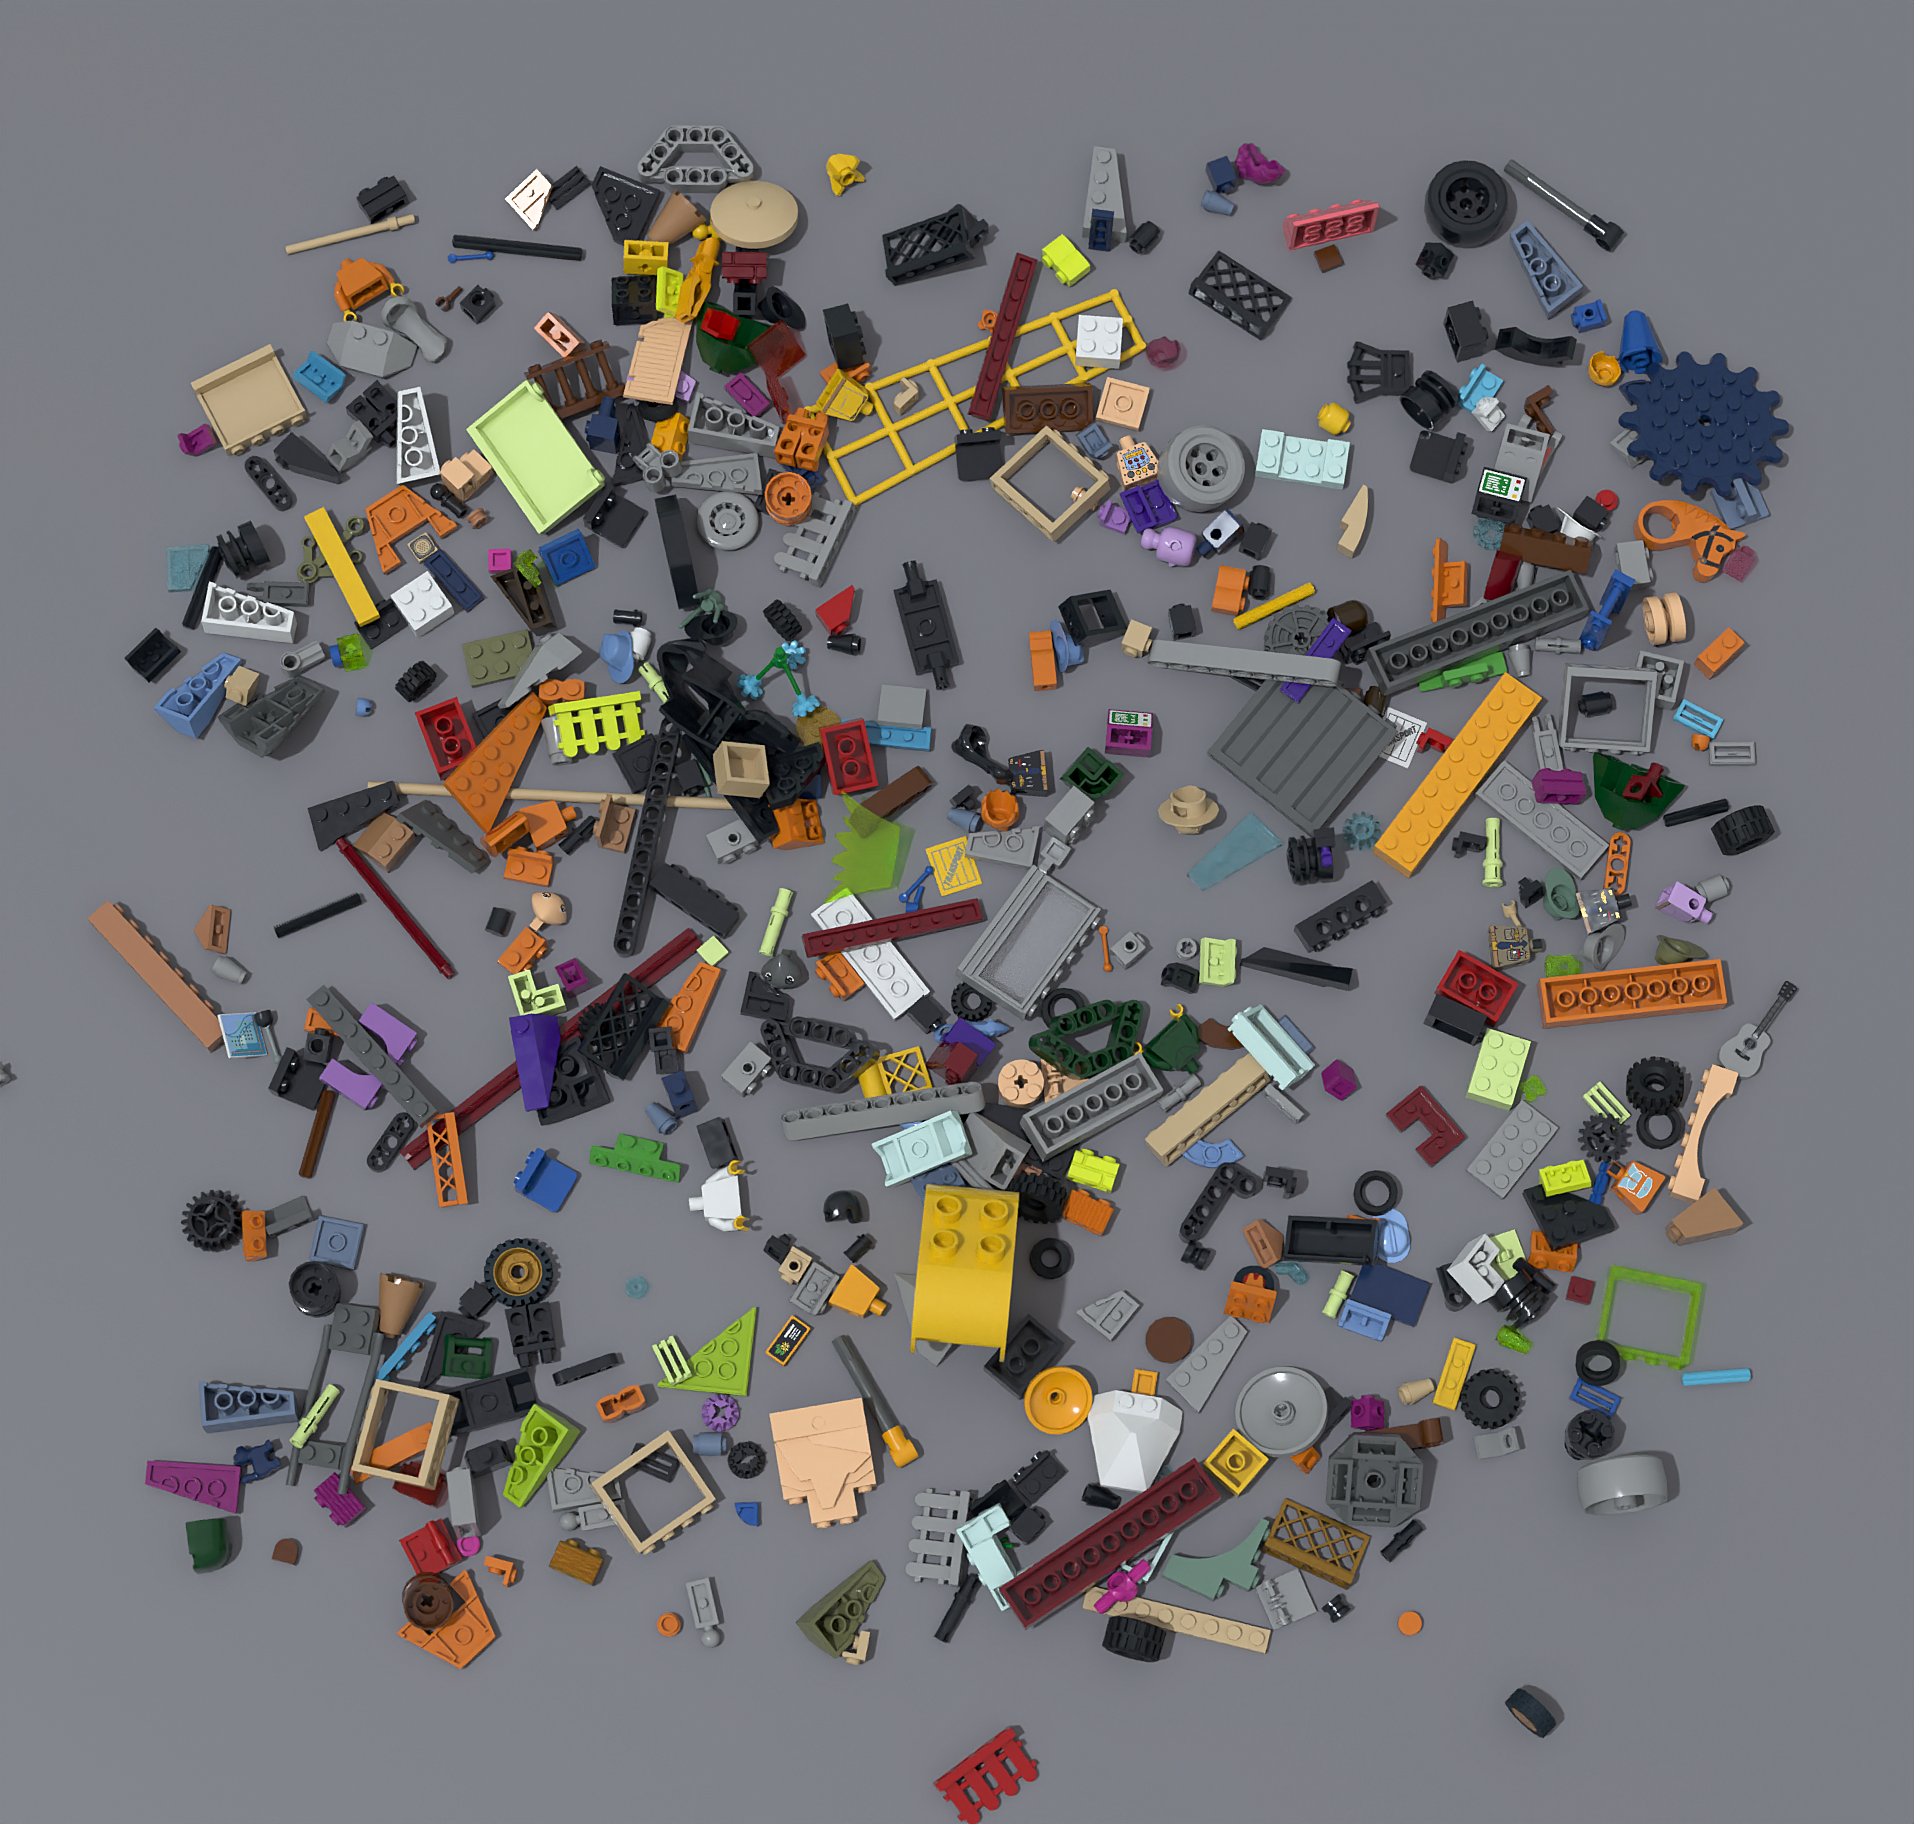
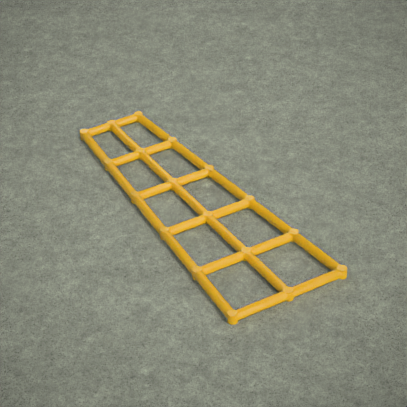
(951, 401)

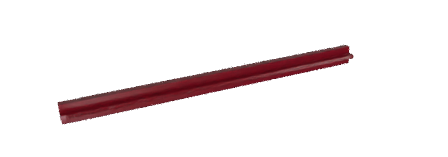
(508, 1080)

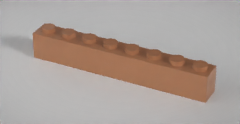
(158, 974)

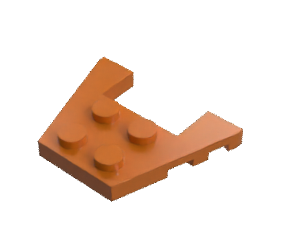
(396, 517)
(462, 1635)

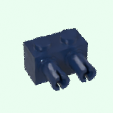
(603, 429)

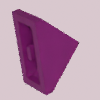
(572, 978)

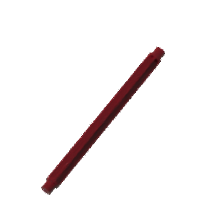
(399, 913)

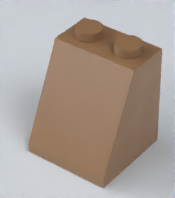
(1704, 1220)

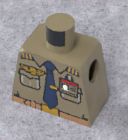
(1510, 946)

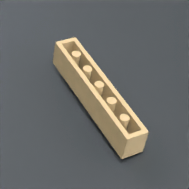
(1207, 1109)

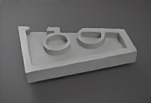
(571, 1489)

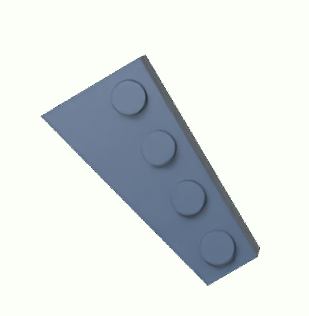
(1548, 275)
(244, 1407)

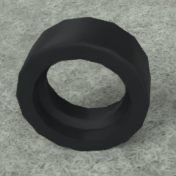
(1060, 993)
(1658, 1144)
(1379, 1176)
(1597, 1378)

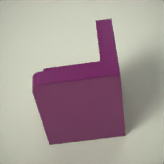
(1339, 1079)

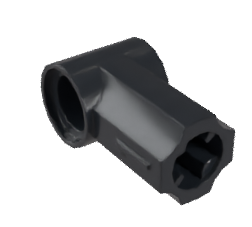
(1450, 1287)

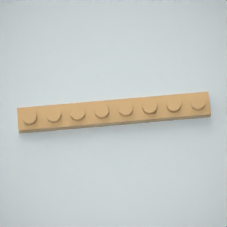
(1184, 1621)

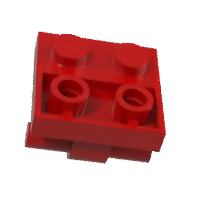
(431, 1548)

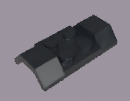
(492, 1400)

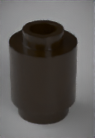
(1376, 699)

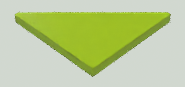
(722, 1363)

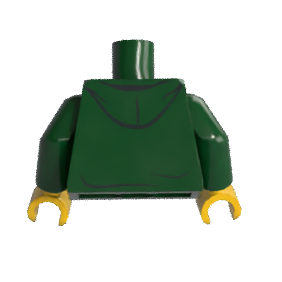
(1173, 1045)

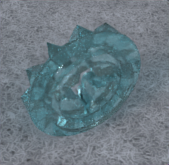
(1481, 528)

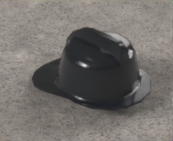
(779, 306)
(710, 632)

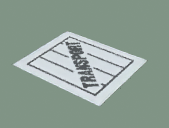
(1404, 744)

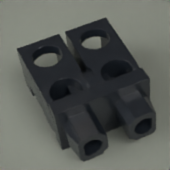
(376, 412)
(534, 1340)

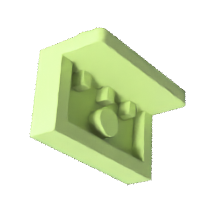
(1217, 962)

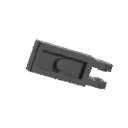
(282, 593)

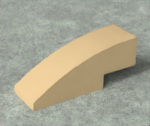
(1354, 523)

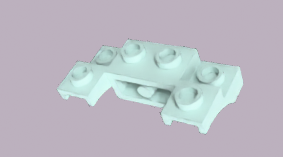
(987, 1551)

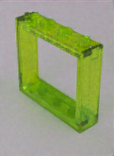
(1661, 1282)

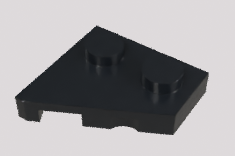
(763, 1000)

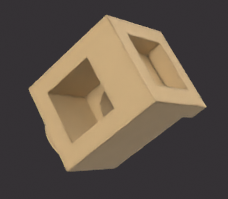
(794, 1256)

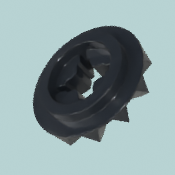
(741, 1470)

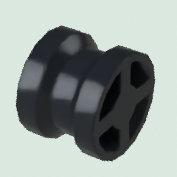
(1335, 1608)

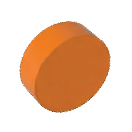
(1409, 1623)

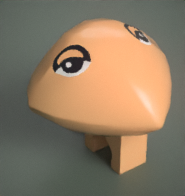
(548, 909)

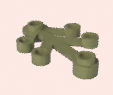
(315, 566)

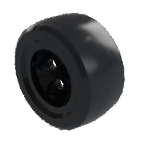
(1463, 226)

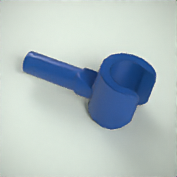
(914, 906)

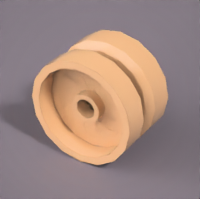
(1664, 618)

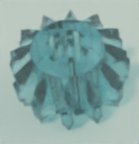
(1366, 837)

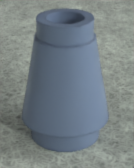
(1216, 203)
(965, 819)
(662, 1119)

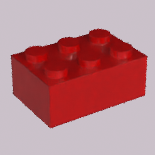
(446, 735)
(848, 756)
(1476, 987)

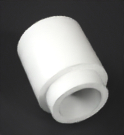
(640, 643)

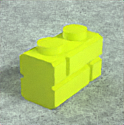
(1093, 1171)

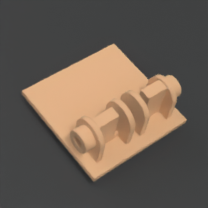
(1057, 1083)

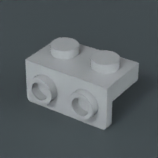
(814, 1289)

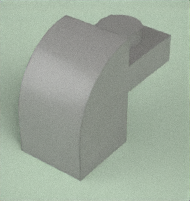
(351, 448)

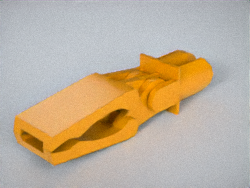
(697, 283)

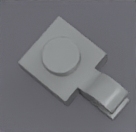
(1053, 855)

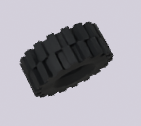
(1655, 1073)
(1039, 1197)
(1477, 1411)

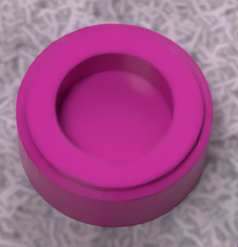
(468, 1546)

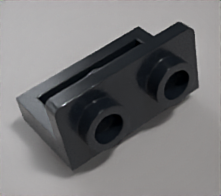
(152, 655)
(1002, 1494)

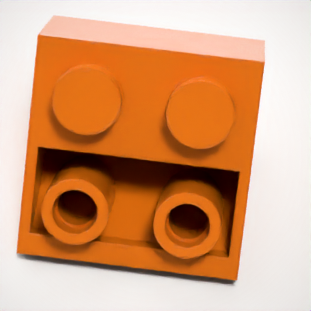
(798, 825)

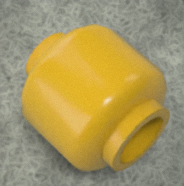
(1333, 418)

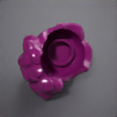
(1255, 166)

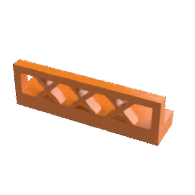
(455, 1157)

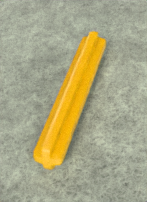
(1273, 606)

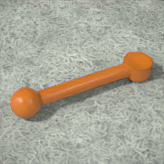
(1103, 931)

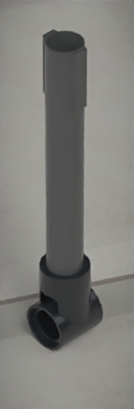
(1605, 233)

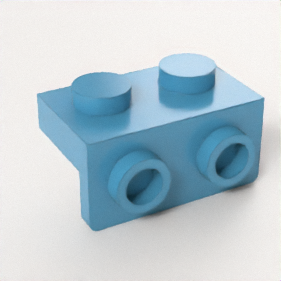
(320, 377)

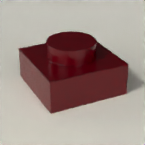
(1579, 1290)

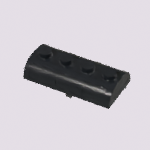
(1332, 1240)

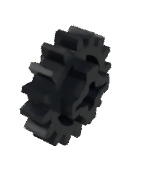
(1614, 1140)

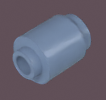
(709, 1444)

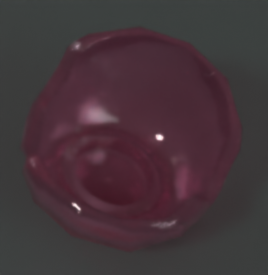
(1163, 352)

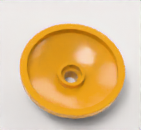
(1066, 1409)

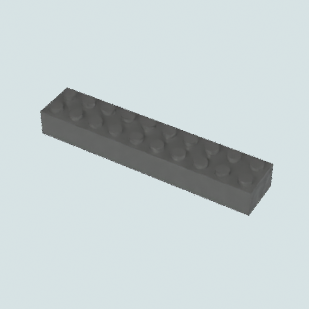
(1476, 632)

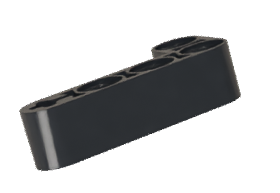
(1211, 1204)

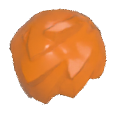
(999, 809)

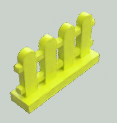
(587, 722)

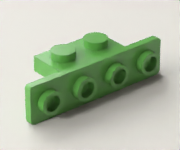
(1472, 672)
(637, 1157)

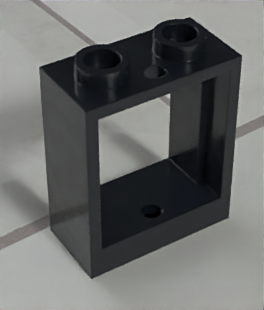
(1107, 611)
(1456, 1020)

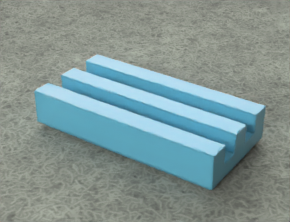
(1677, 718)

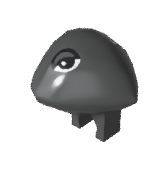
(781, 971)

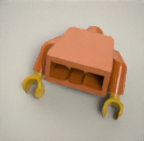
(361, 282)

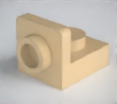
(906, 399)
(861, 1645)

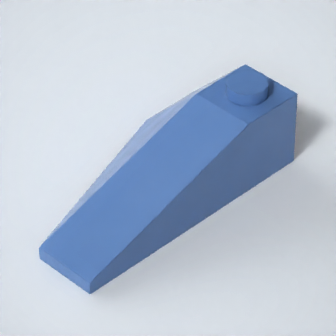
(196, 701)

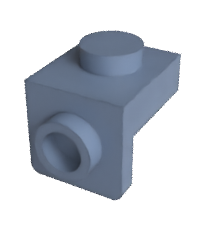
(1094, 441)

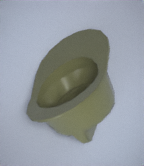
(1676, 951)

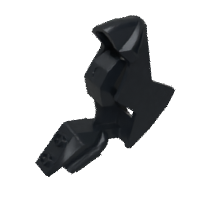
(726, 712)

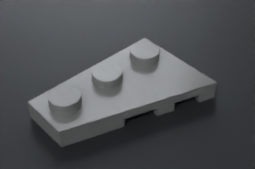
(1006, 848)

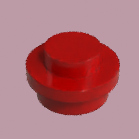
(1607, 499)

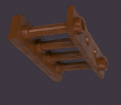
(592, 396)

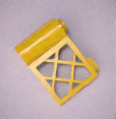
(875, 1081)

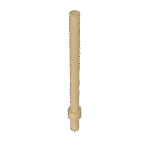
(392, 223)

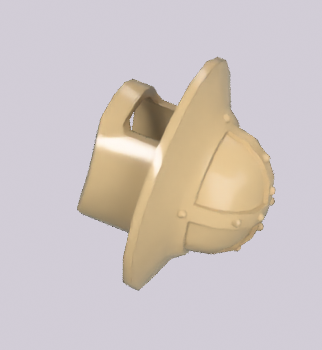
(1188, 810)

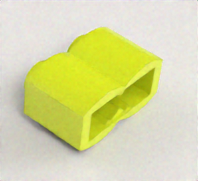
(1065, 260)

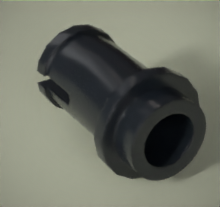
(627, 617)
(858, 1248)

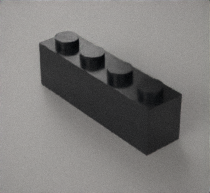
(694, 900)

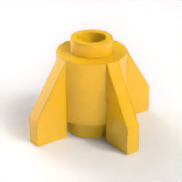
(843, 171)

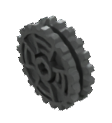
(1294, 624)

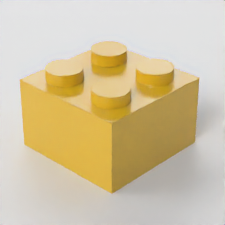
(1235, 1463)

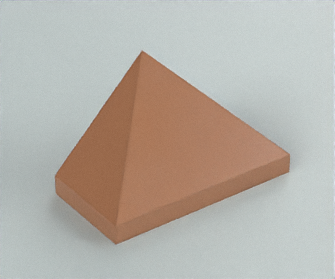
(213, 929)
(1264, 1242)

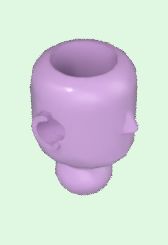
(1172, 545)

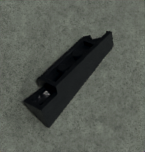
(1298, 968)

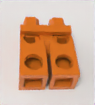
(802, 440)

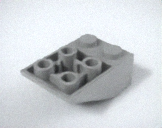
(1522, 454)
(994, 1150)

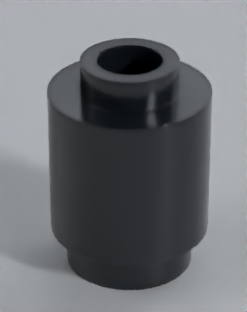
(1144, 237)
(1259, 582)
(1595, 703)

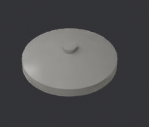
(1282, 1411)

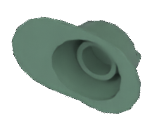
(1561, 895)

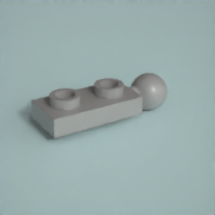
(591, 1517)
(704, 1611)

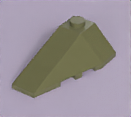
(836, 1616)

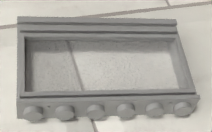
(1028, 943)

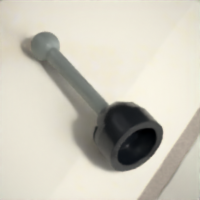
(264, 1020)

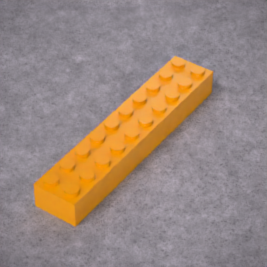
(1456, 775)

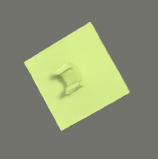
(1509, 1252)

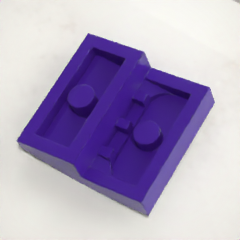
(1148, 507)

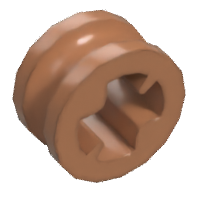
(477, 518)

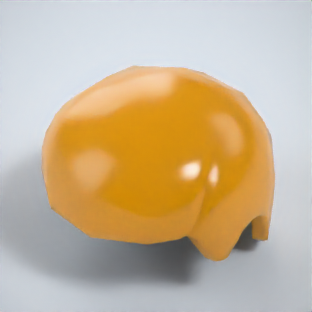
(1603, 369)

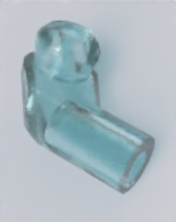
(1294, 1271)

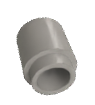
(1712, 888)

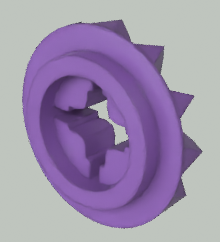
(719, 1423)

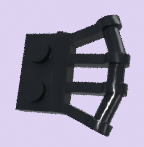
(1393, 372)

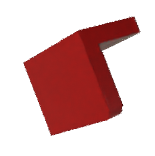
(719, 324)

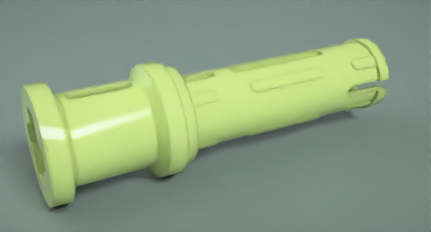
(1492, 862)

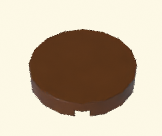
(1168, 1340)

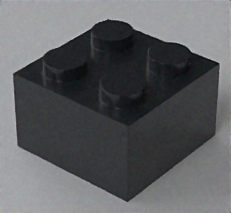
(1465, 331)
(844, 336)

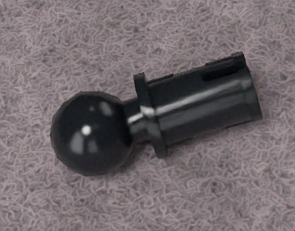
(439, 492)

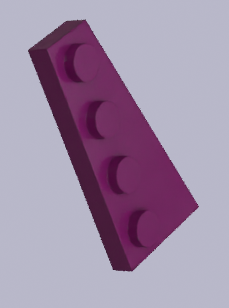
(199, 1482)

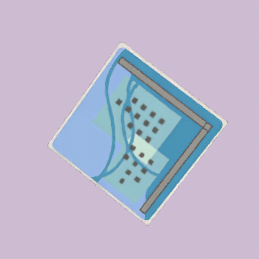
(242, 1035)

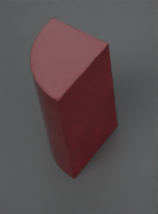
(1502, 575)

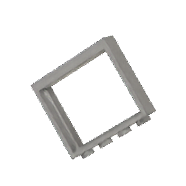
(1605, 671)

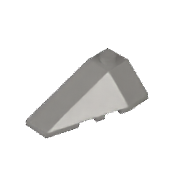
(548, 656)

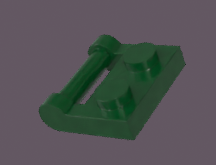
(465, 1364)

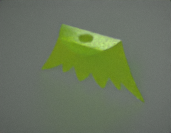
(870, 852)

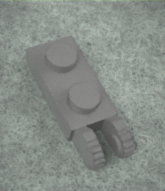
(1546, 745)

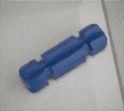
(1600, 1184)

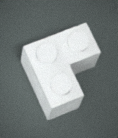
(1474, 1270)

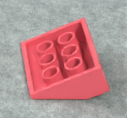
(1330, 224)

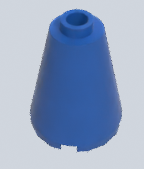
(1638, 344)

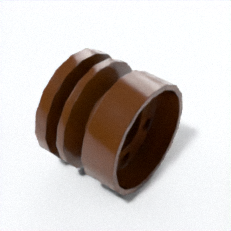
(424, 1613)

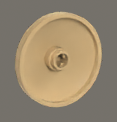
(754, 214)

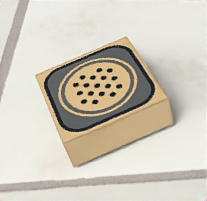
(422, 548)

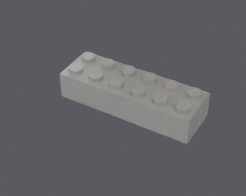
(1091, 1106)

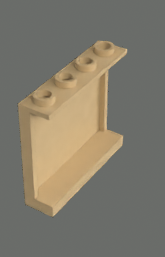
(249, 401)

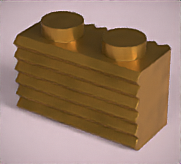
(577, 1562)

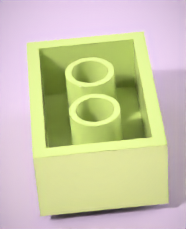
(1498, 1069)

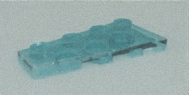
(1237, 849)

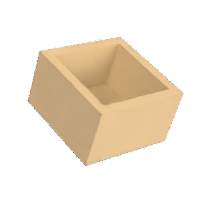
(741, 769)

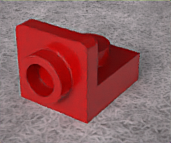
(1436, 740)

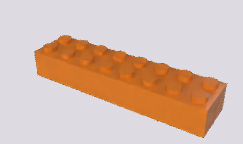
(1631, 993)

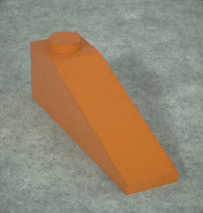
(397, 1451)

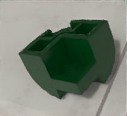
(1092, 775)
(208, 1544)

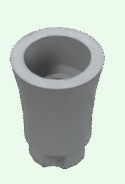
(552, 738)

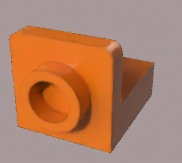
(497, 1566)

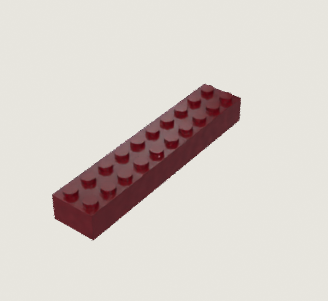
(1110, 1544)

